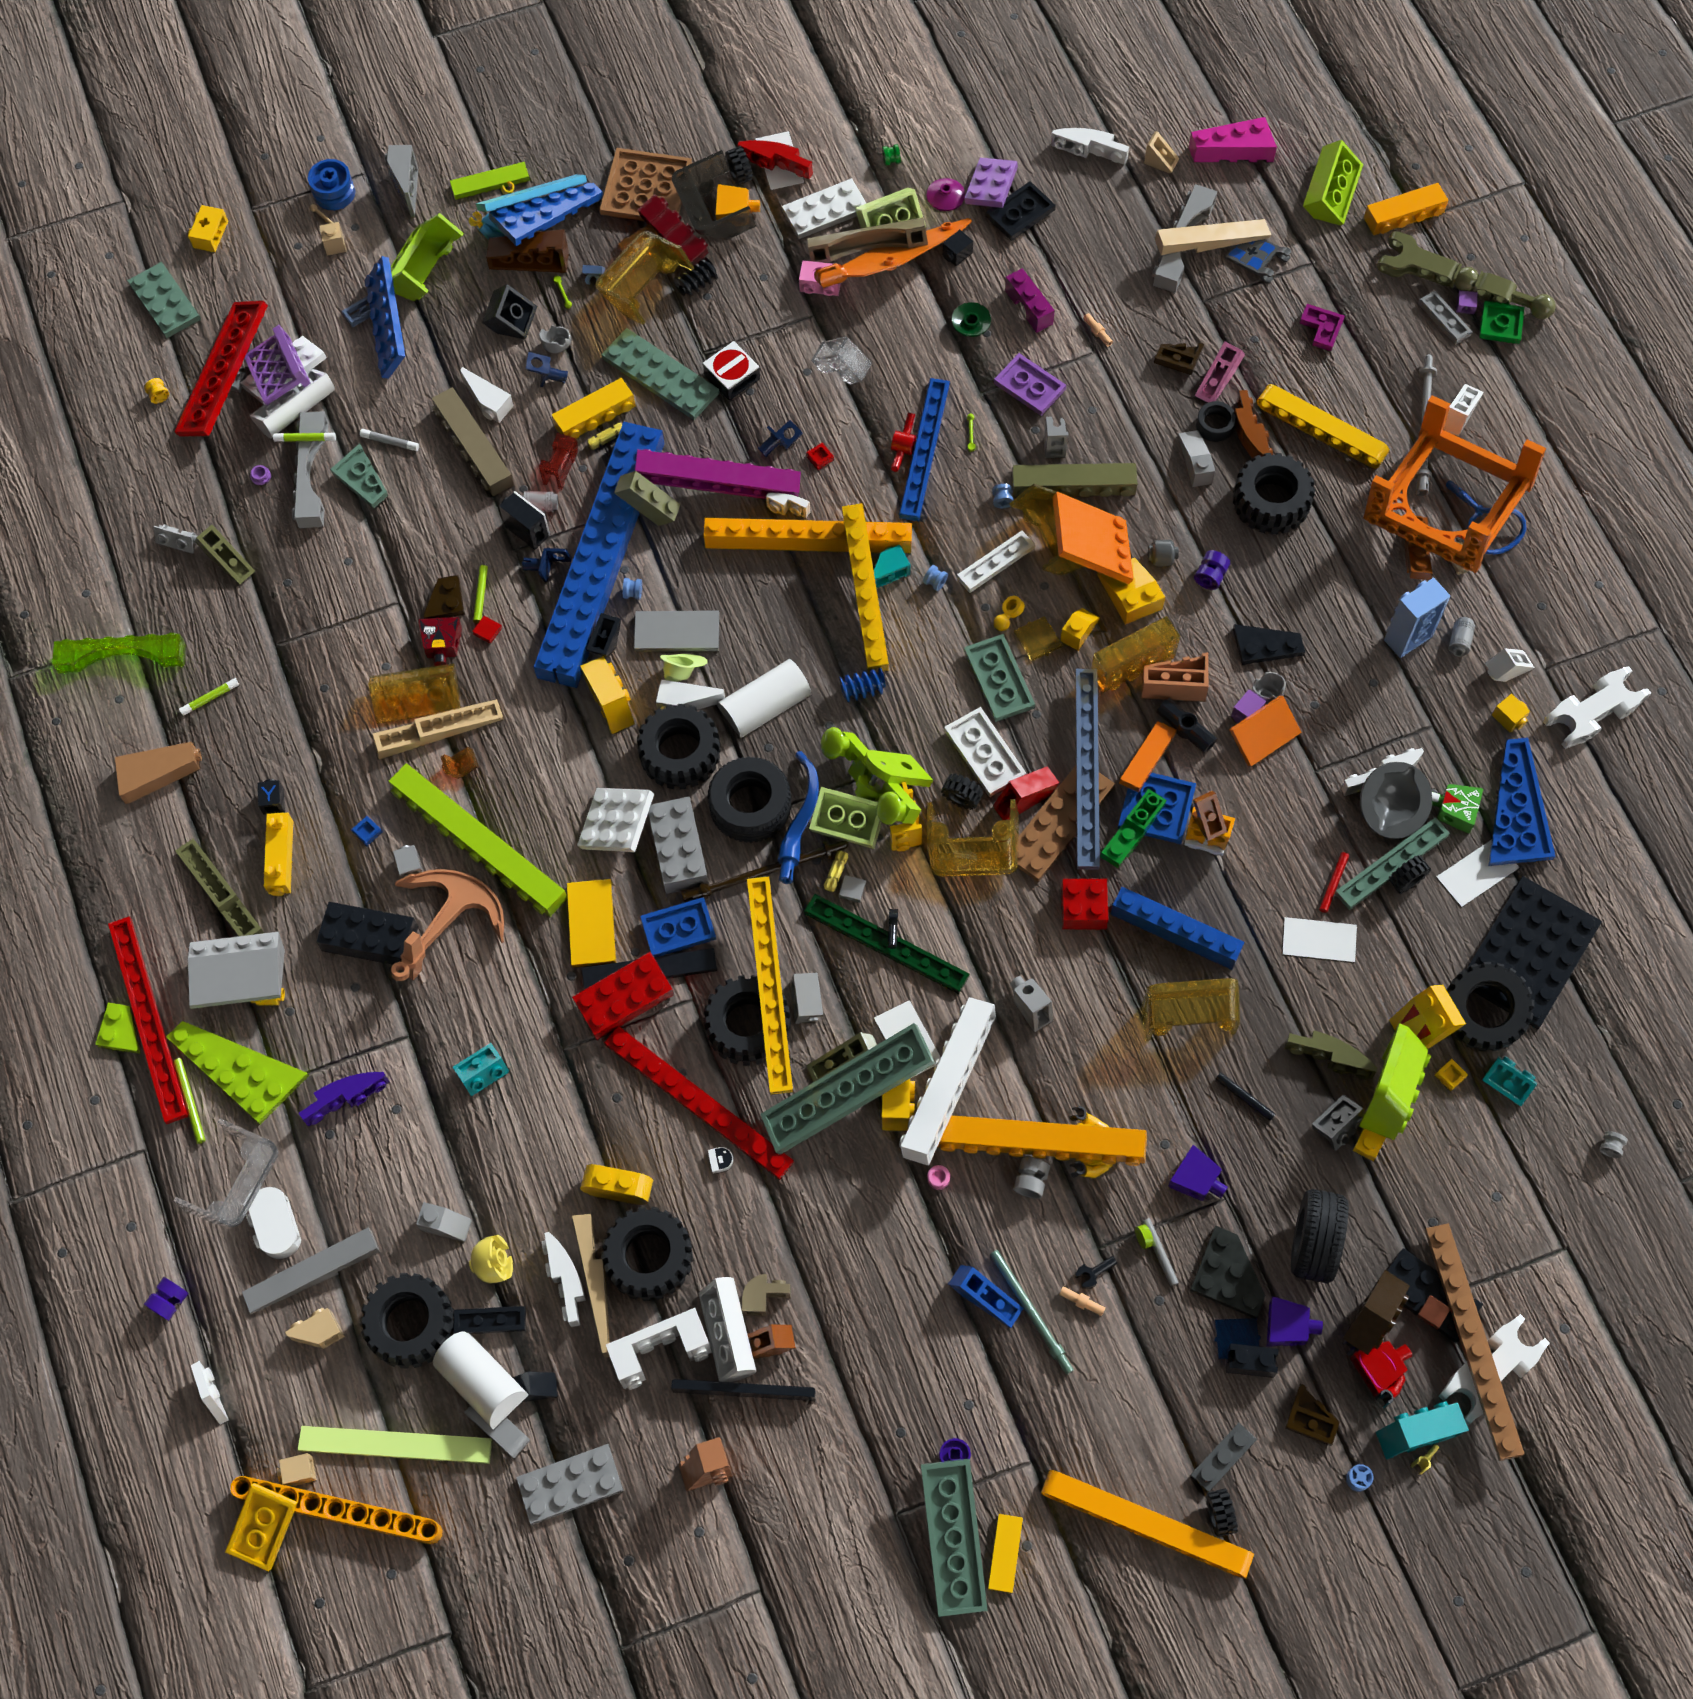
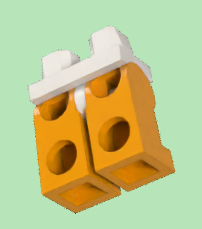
(1196, 839)

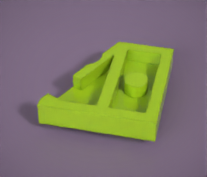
(118, 1029)

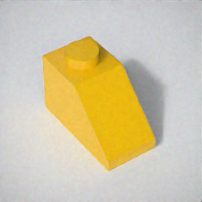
(1078, 628)

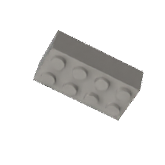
(677, 845)

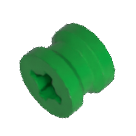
(891, 154)

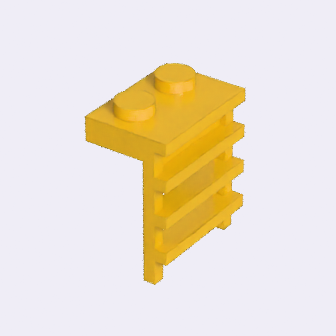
(906, 835)

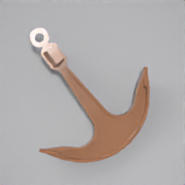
(463, 893)

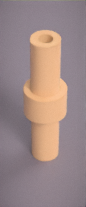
(1098, 330)
(1082, 1301)

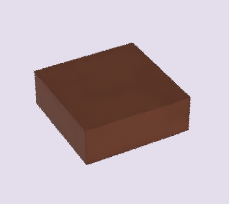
(1433, 1312)

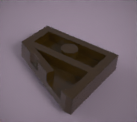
(1311, 1418)

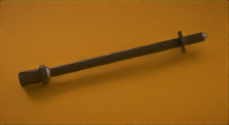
(705, 890)

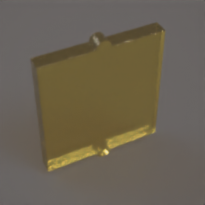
(1038, 638)

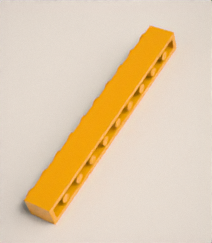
(800, 535)
(1044, 1140)

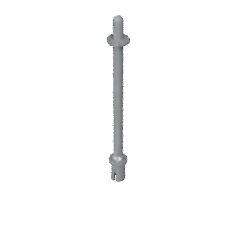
(1424, 475)

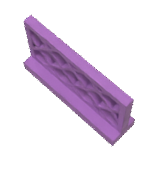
(288, 358)

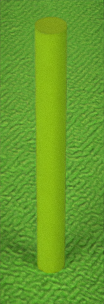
(189, 1101)

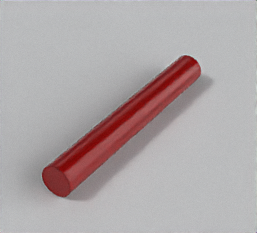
(1331, 889)

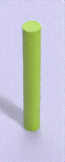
(480, 593)

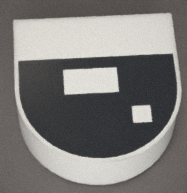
(720, 1159)

